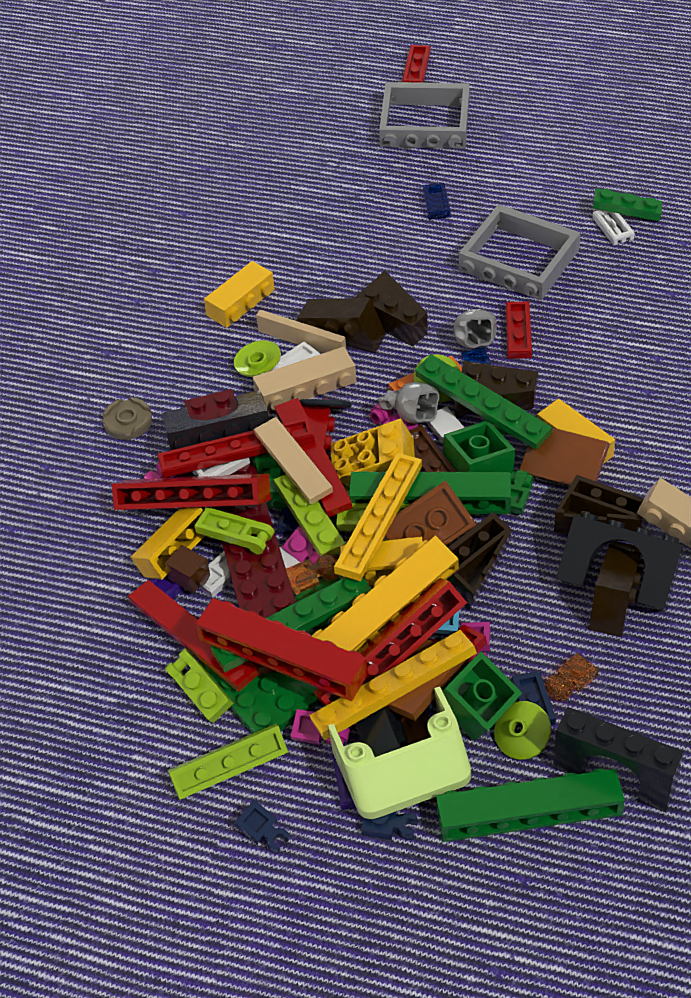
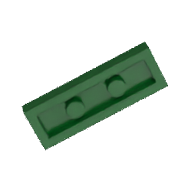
(627, 204)

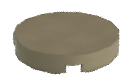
(127, 418)

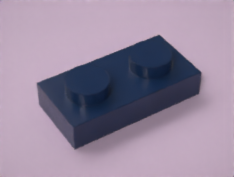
(534, 691)

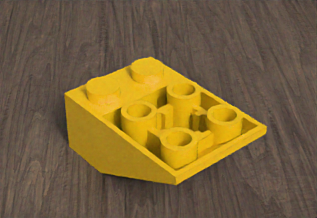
(371, 449)

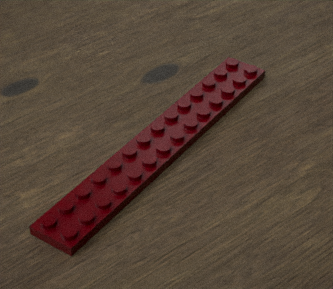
(257, 578)

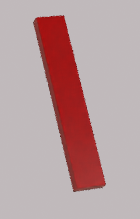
(226, 449)
(338, 500)
(182, 627)

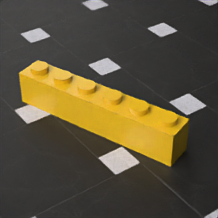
(390, 596)

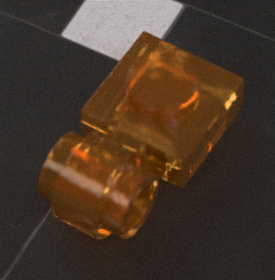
(305, 575)
(573, 674)

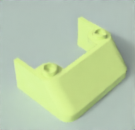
(406, 774)

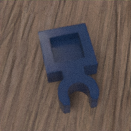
(259, 824)
(388, 824)

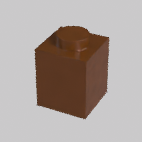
(187, 569)

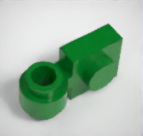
(520, 490)

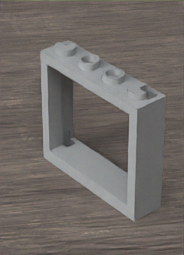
(425, 94)
(529, 227)

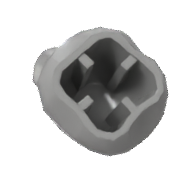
(475, 328)
(414, 402)

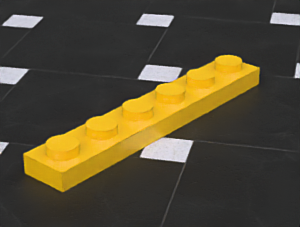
(378, 517)
(394, 683)

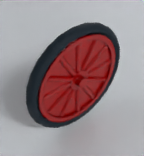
(325, 402)

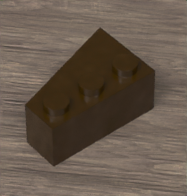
(513, 384)
(616, 588)

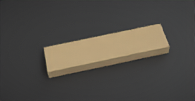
(298, 332)
(293, 460)

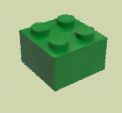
(479, 449)
(479, 695)

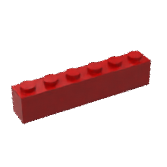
(191, 491)
(406, 632)
(282, 648)

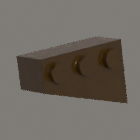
(396, 309)
(347, 317)
(600, 500)
(478, 556)

